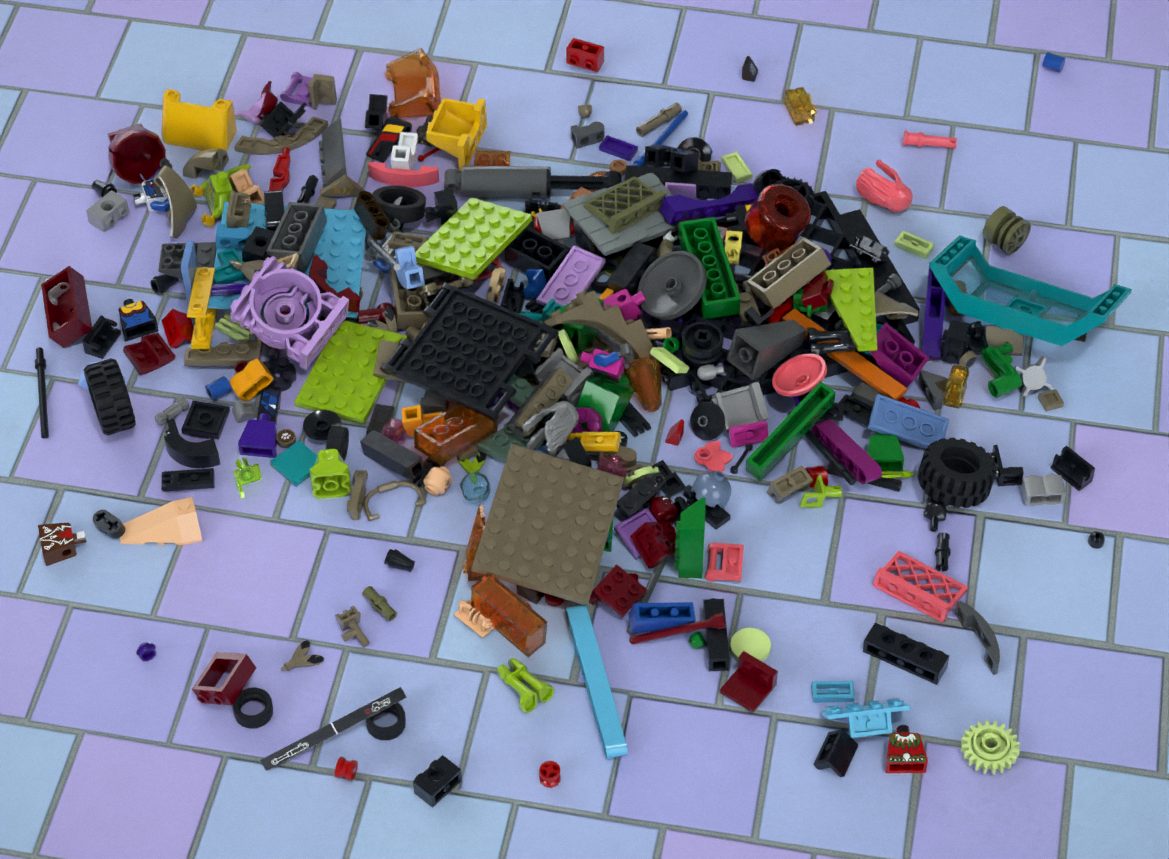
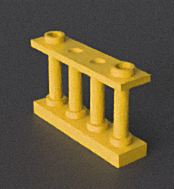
(198, 308)

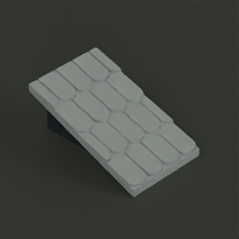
(593, 233)

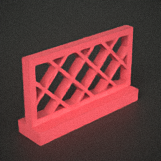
(914, 594)

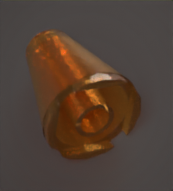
(646, 382)

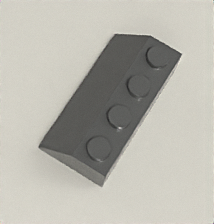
(333, 153)
(298, 232)

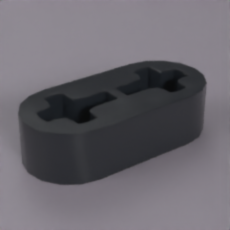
(106, 526)

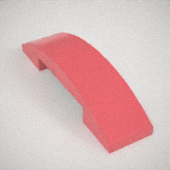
(400, 177)

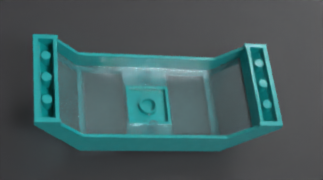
(1017, 300)

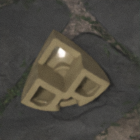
(207, 159)

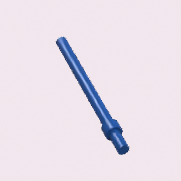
(640, 160)

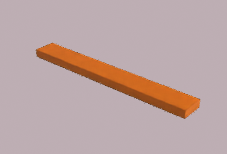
(855, 362)

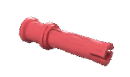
(920, 139)

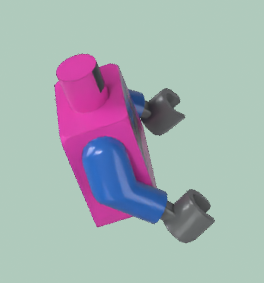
(607, 363)

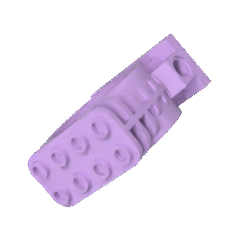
(287, 331)

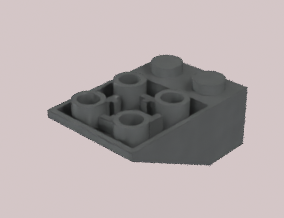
(172, 256)

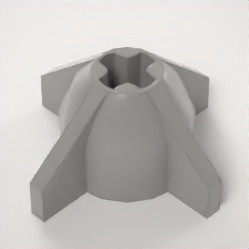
(1033, 376)

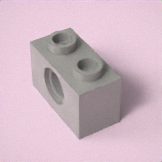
(107, 211)

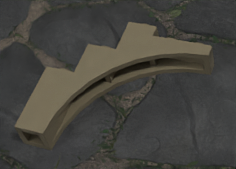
(608, 320)

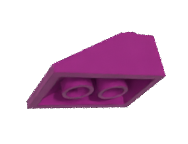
(898, 356)

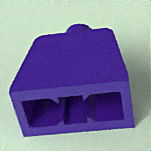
(259, 438)

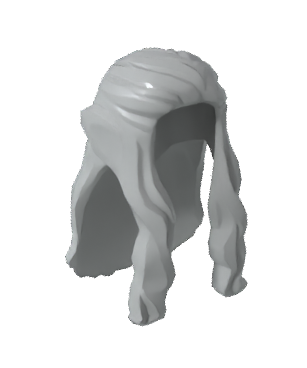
(556, 429)

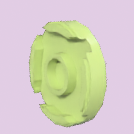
(751, 641)

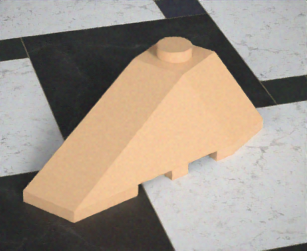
(167, 524)

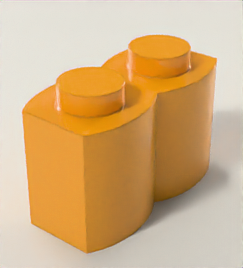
(251, 380)

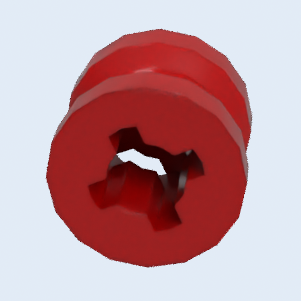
(346, 768)
(547, 769)

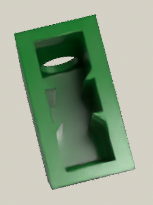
(886, 452)

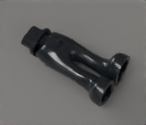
(843, 336)

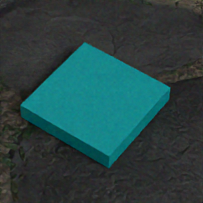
(295, 463)

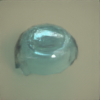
(475, 487)

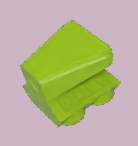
(330, 475)

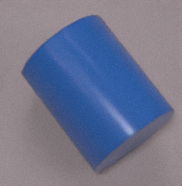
(1053, 62)
(218, 388)

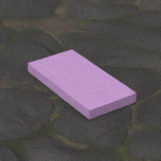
(572, 277)

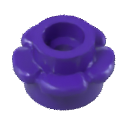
(146, 651)

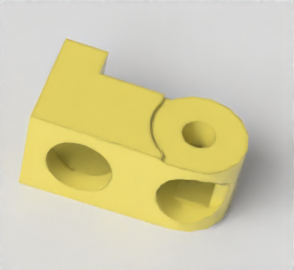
(733, 247)

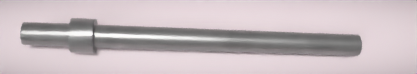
(371, 242)

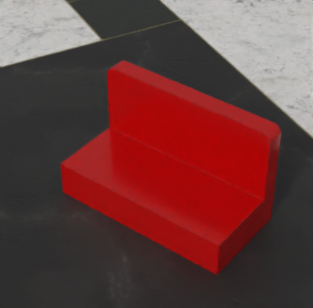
(177, 327)

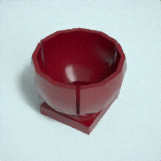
(135, 153)

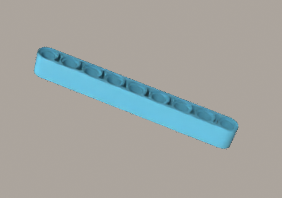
(596, 681)

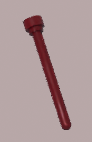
(716, 621)

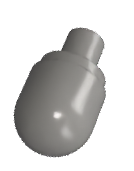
(709, 372)

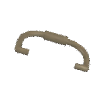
(389, 486)

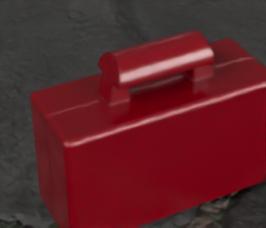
(817, 291)

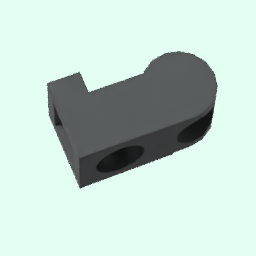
(587, 134)

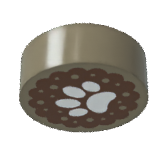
(286, 438)

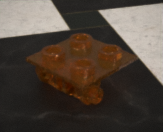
(492, 158)

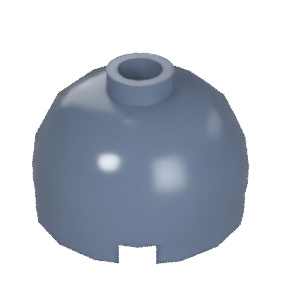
(713, 487)

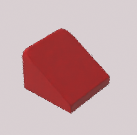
(675, 433)
(817, 471)

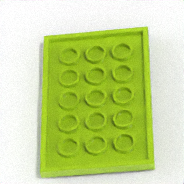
(472, 238)
(344, 373)

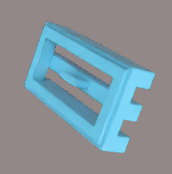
(832, 694)

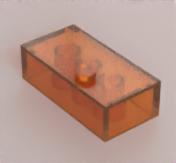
(452, 433)
(509, 614)

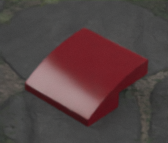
(149, 353)

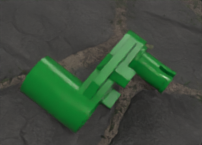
(999, 364)

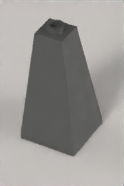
(763, 346)

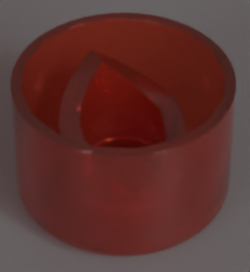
(770, 227)

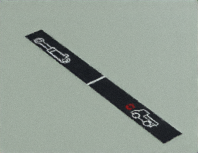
(333, 728)

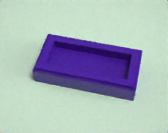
(618, 148)

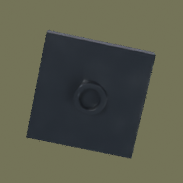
(205, 419)

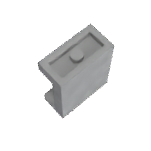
(574, 371)
(742, 405)

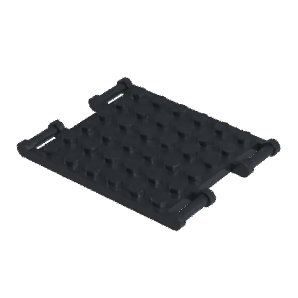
(469, 350)

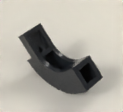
(188, 453)

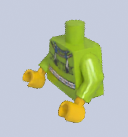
(217, 192)

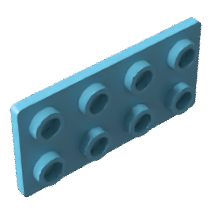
(867, 719)

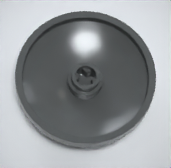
(672, 285)

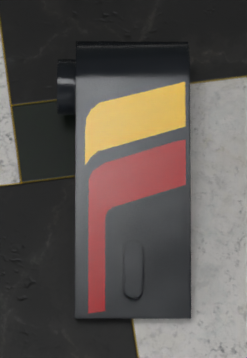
(388, 137)

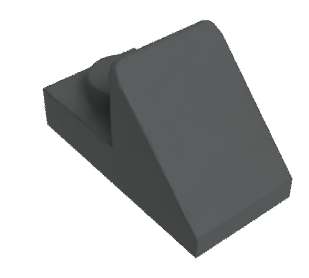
(933, 388)

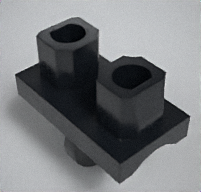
(977, 339)

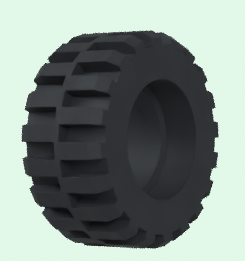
(109, 396)
(957, 472)

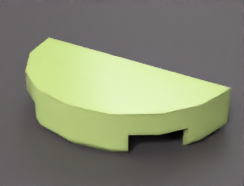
(640, 474)

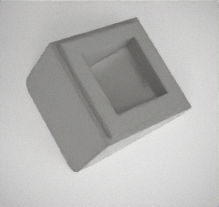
(244, 411)

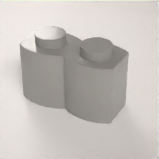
(1043, 490)

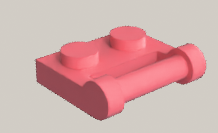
(731, 562)

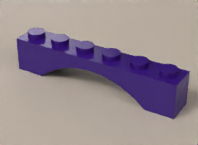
(681, 208)

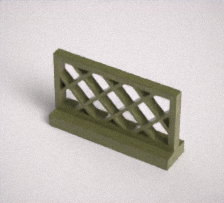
(634, 212)

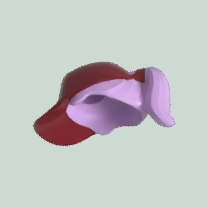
(263, 106)

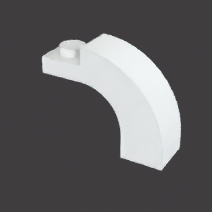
(404, 154)

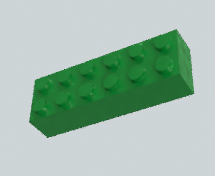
(704, 241)

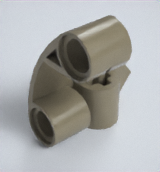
(180, 199)
(892, 309)

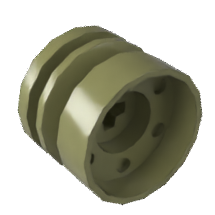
(1006, 230)

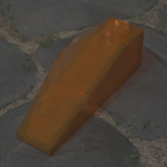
(473, 544)

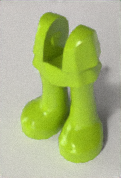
(529, 698)

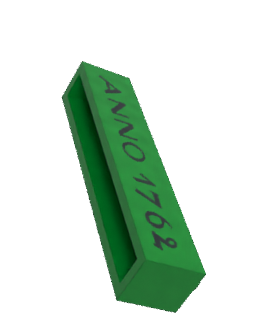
(790, 431)

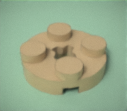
(497, 281)

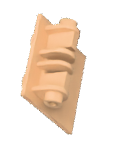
(473, 618)

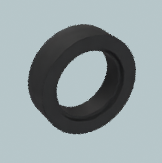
(407, 213)

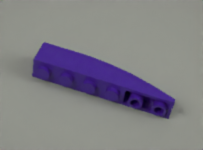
(933, 317)

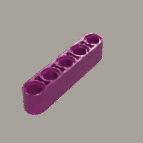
(847, 451)

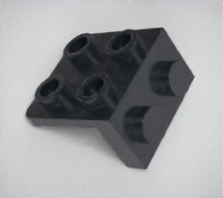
(282, 119)

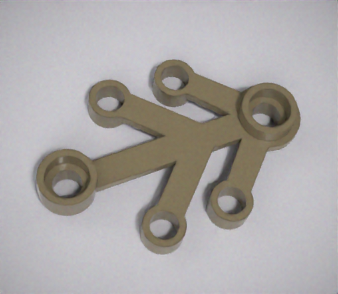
(430, 289)

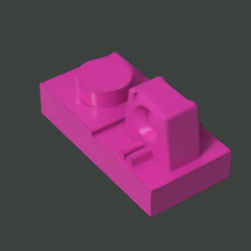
(748, 433)

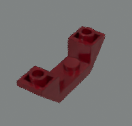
(318, 274)

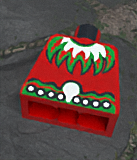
(906, 752)

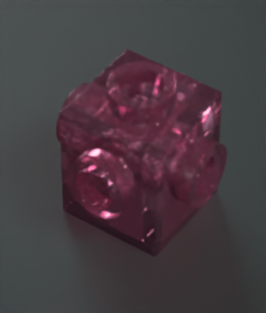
(613, 462)

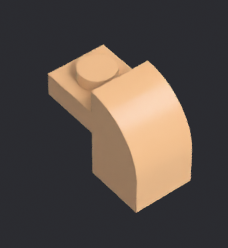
(242, 183)

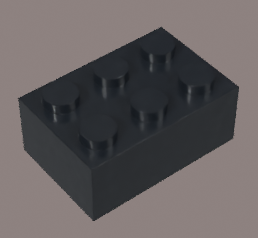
(535, 251)

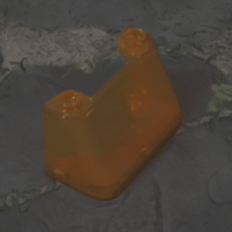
(414, 85)

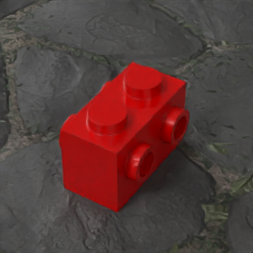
(585, 55)

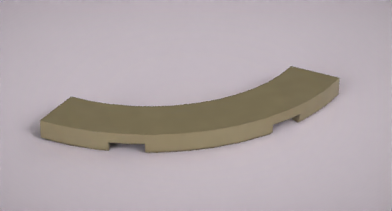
(303, 136)

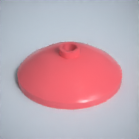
(799, 375)

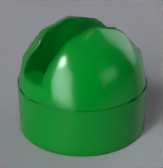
(668, 345)
(697, 640)

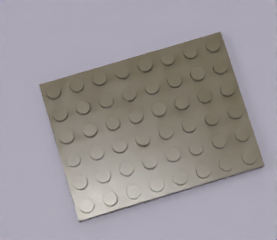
(548, 524)

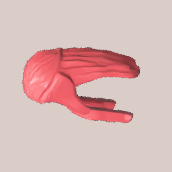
(883, 191)

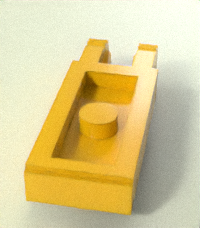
(598, 441)

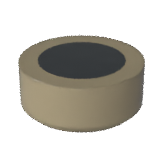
(968, 359)

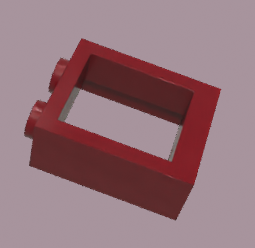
(240, 671)

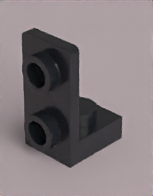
(1006, 476)

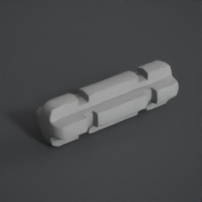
(172, 411)

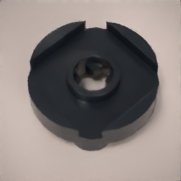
(285, 369)

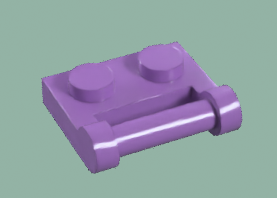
(302, 94)

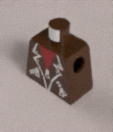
(59, 542)

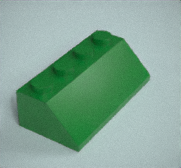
(690, 541)

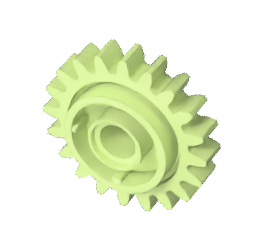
(976, 748)

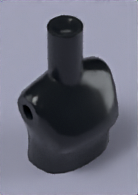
(935, 512)

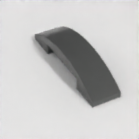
(970, 617)

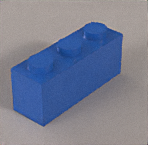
(659, 616)

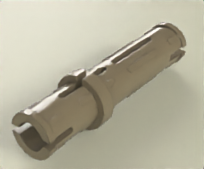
(664, 116)

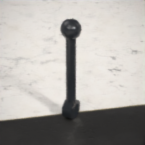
(734, 469)

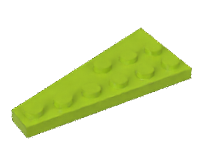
(855, 304)

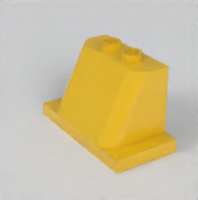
(458, 128)

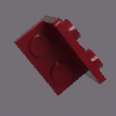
(655, 542)
(618, 591)
(750, 682)

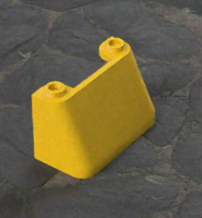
(197, 125)

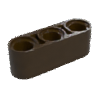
(371, 215)

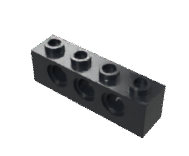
(893, 649)

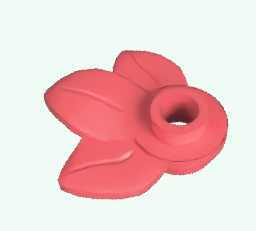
(712, 456)

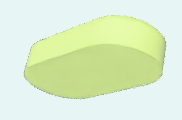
(568, 346)

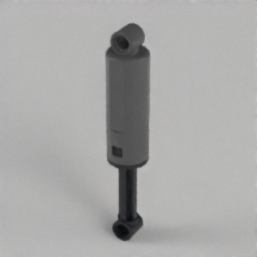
(520, 181)

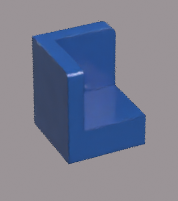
(536, 283)

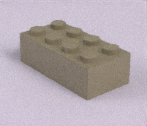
(788, 272)

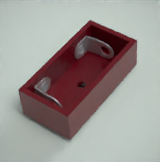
(61, 296)

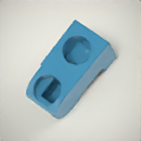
(231, 237)

